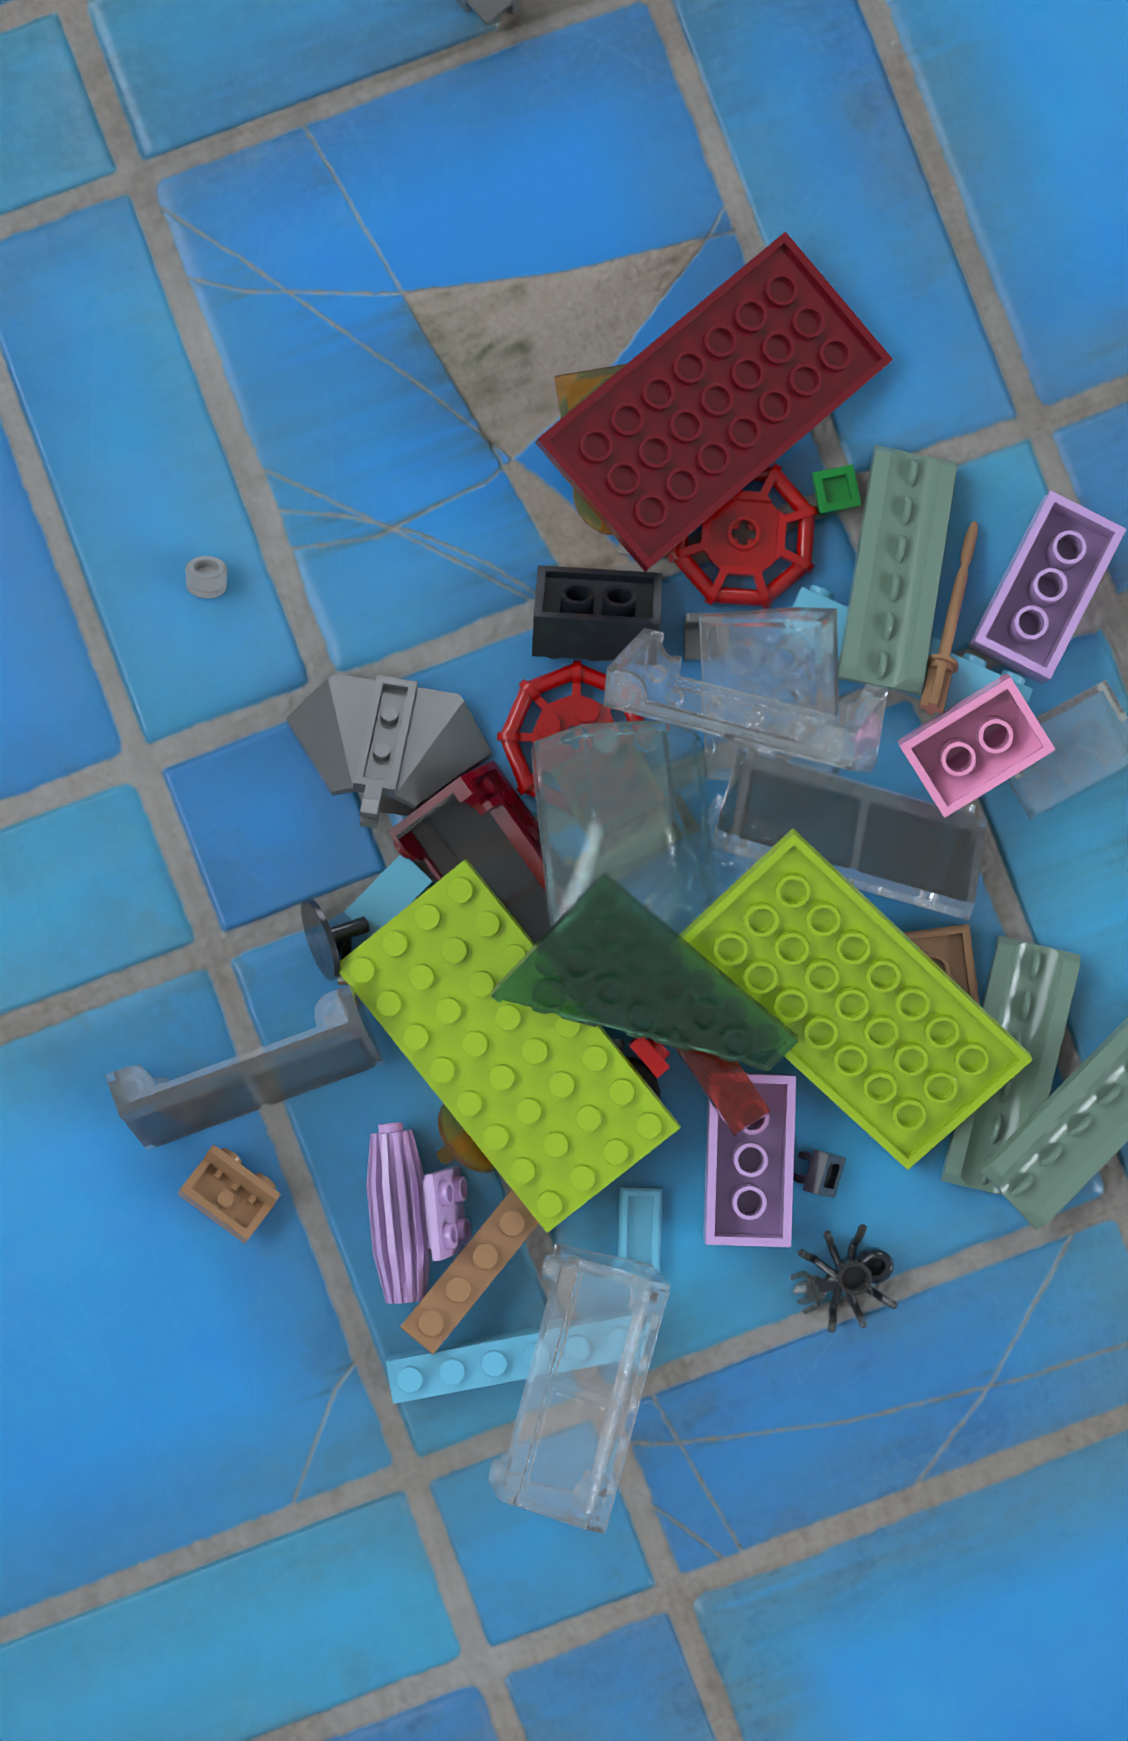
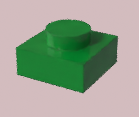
(836, 490)

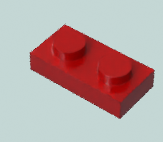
(651, 1054)

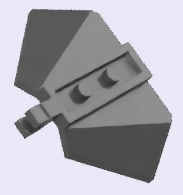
(387, 739)

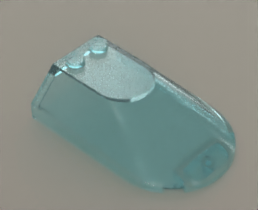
(626, 806)

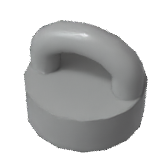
(206, 577)

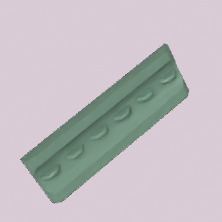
(897, 570)
(1031, 999)
(1066, 1135)

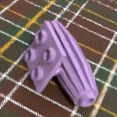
(411, 1213)

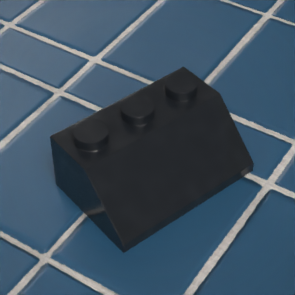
(592, 611)

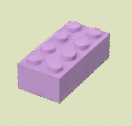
(1046, 587)
(752, 1172)

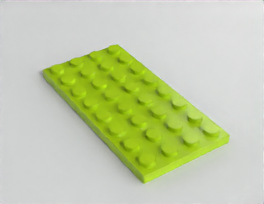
(868, 1005)
(531, 1089)

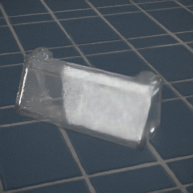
(649, 684)
(582, 1387)

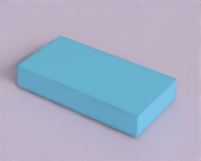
(389, 893)
(640, 1224)

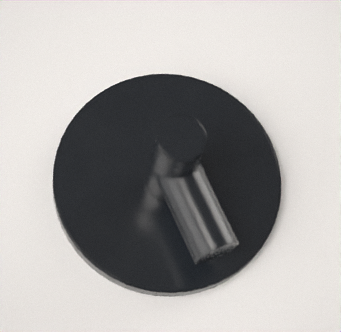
(326, 942)

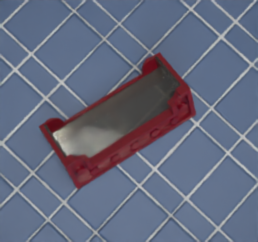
(492, 828)

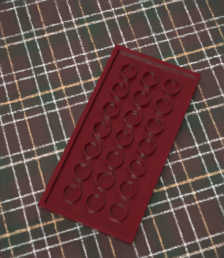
(714, 401)

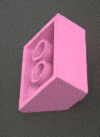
(976, 745)

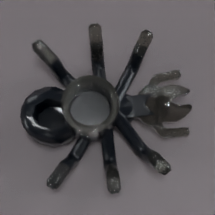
(851, 1275)

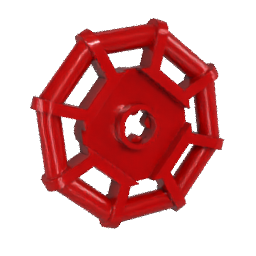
(758, 553)
(554, 716)

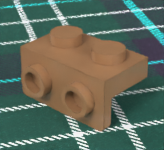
(230, 1193)

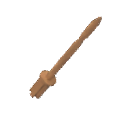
(941, 665)

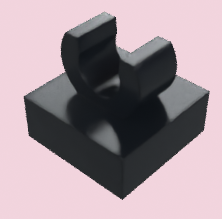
(822, 1174)

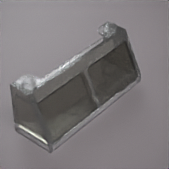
(867, 832)
(173, 1109)

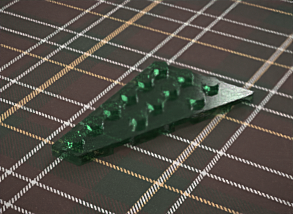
(633, 973)

